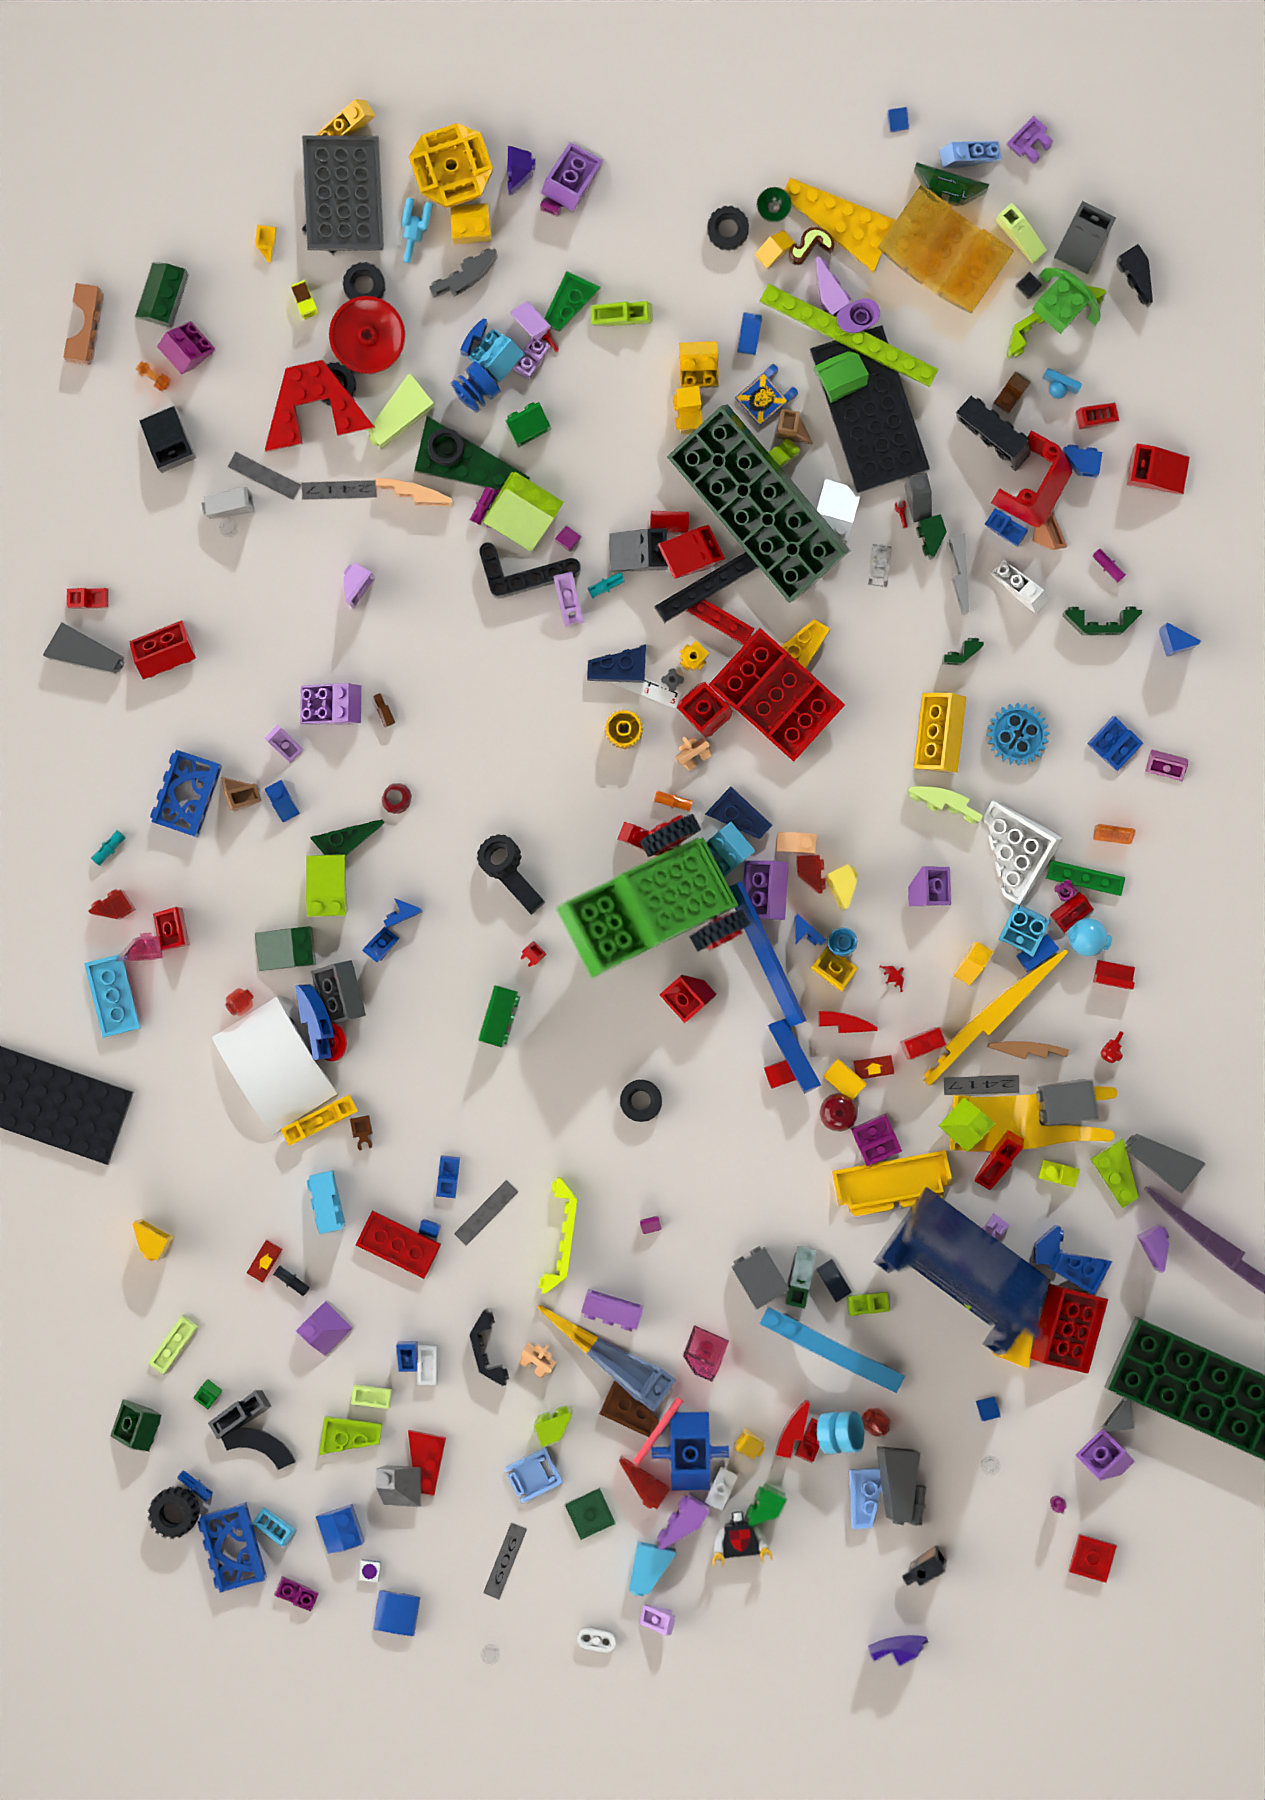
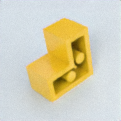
(688, 404)

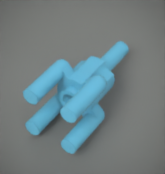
(414, 226)

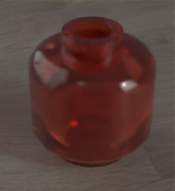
(239, 1002)
(876, 1422)

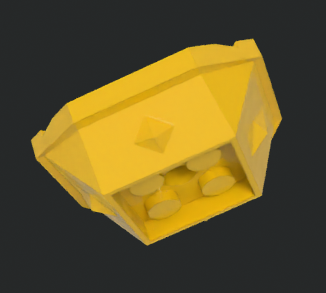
(446, 146)

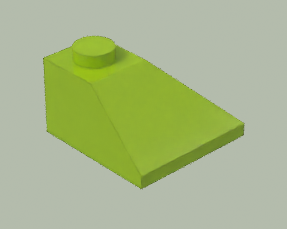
(966, 1124)

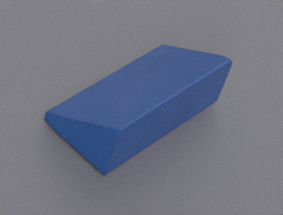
(1045, 949)

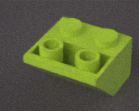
(552, 1426)

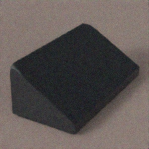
(833, 1280)

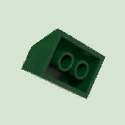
(162, 294)

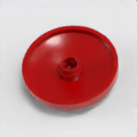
(367, 334)

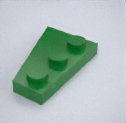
(569, 300)

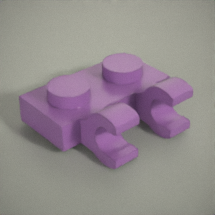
(1027, 136)

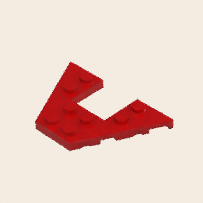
(306, 385)

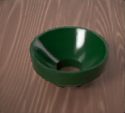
(777, 195)

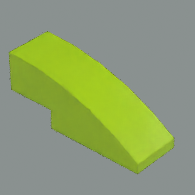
(621, 313)

